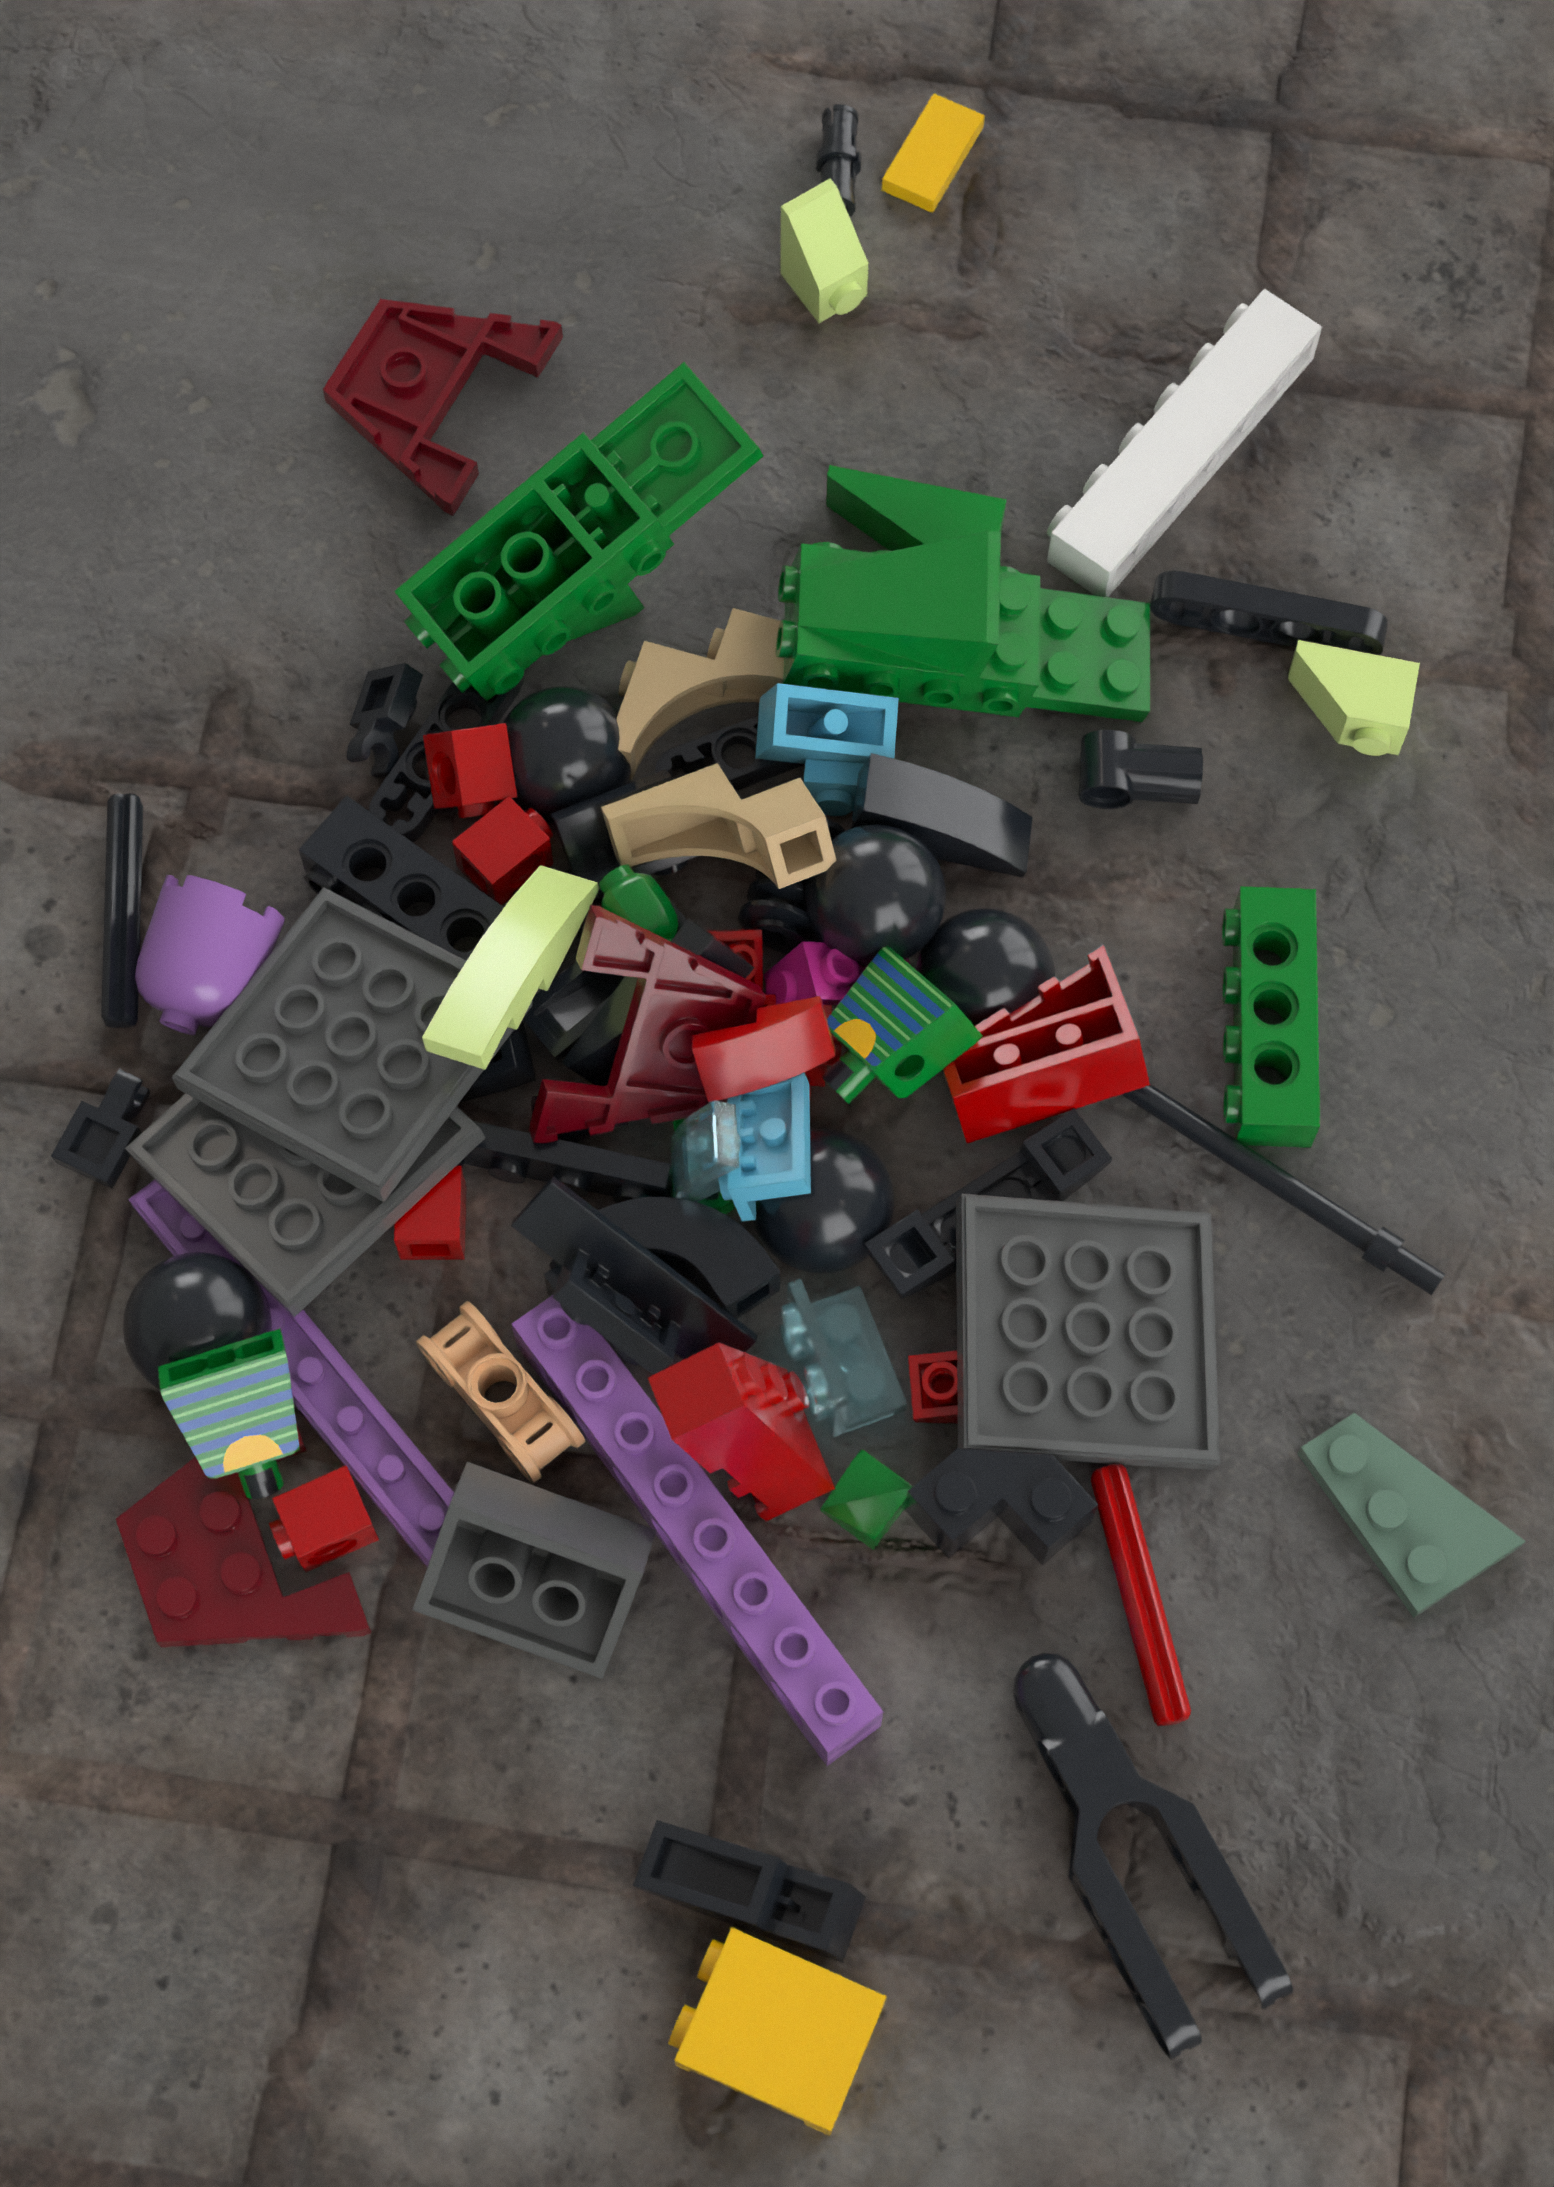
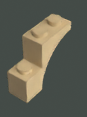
(675, 684)
(702, 815)

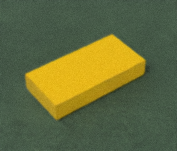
(932, 153)

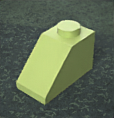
(822, 253)
(1356, 695)

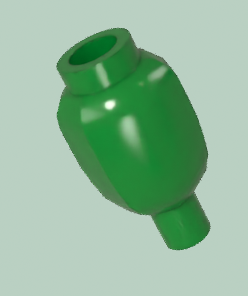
(639, 900)

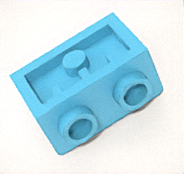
(772, 1145)

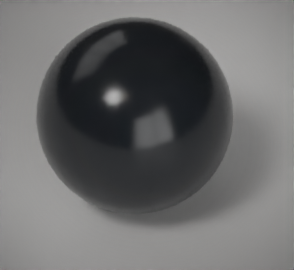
(564, 749)
(877, 894)
(986, 962)
(845, 1209)
(191, 1308)

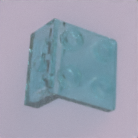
(843, 1359)

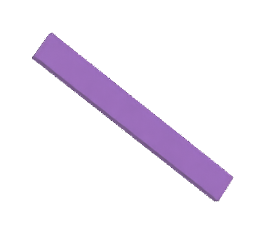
(330, 1398)

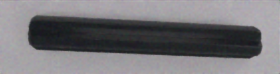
(122, 910)

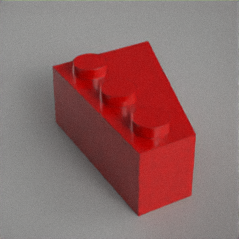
(1049, 1054)
(747, 1420)

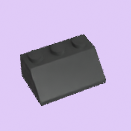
(534, 1570)

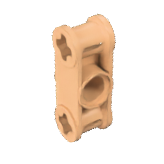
(529, 1423)

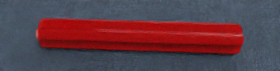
(1140, 1595)

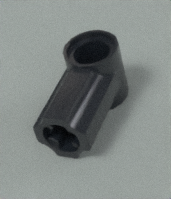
(1120, 771)

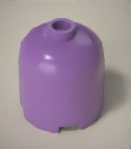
(202, 951)

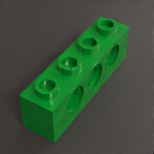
(1287, 925)

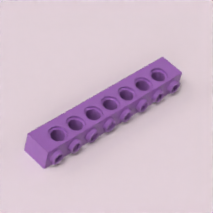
(700, 1531)

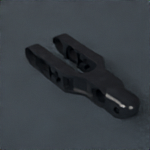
(1095, 1779)

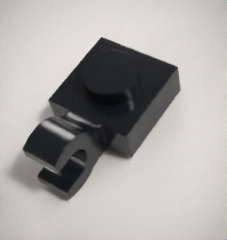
(383, 707)
(98, 1136)

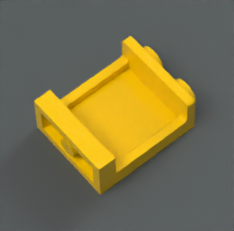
(777, 2028)

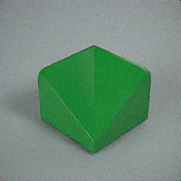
(867, 1499)

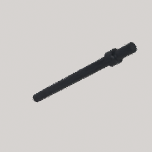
(1381, 1247)

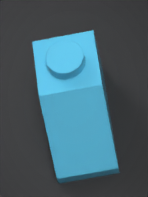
(824, 725)

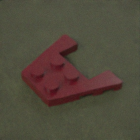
(409, 373)
(654, 1062)
(211, 1573)

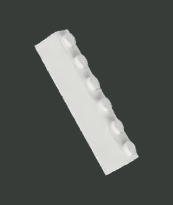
(1182, 444)

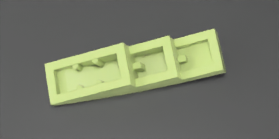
(509, 965)

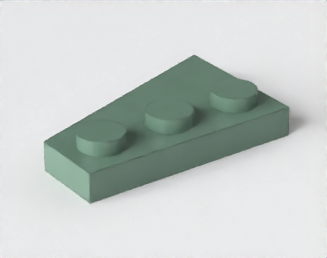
(1404, 1514)

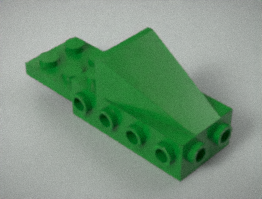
(575, 535)
(959, 632)

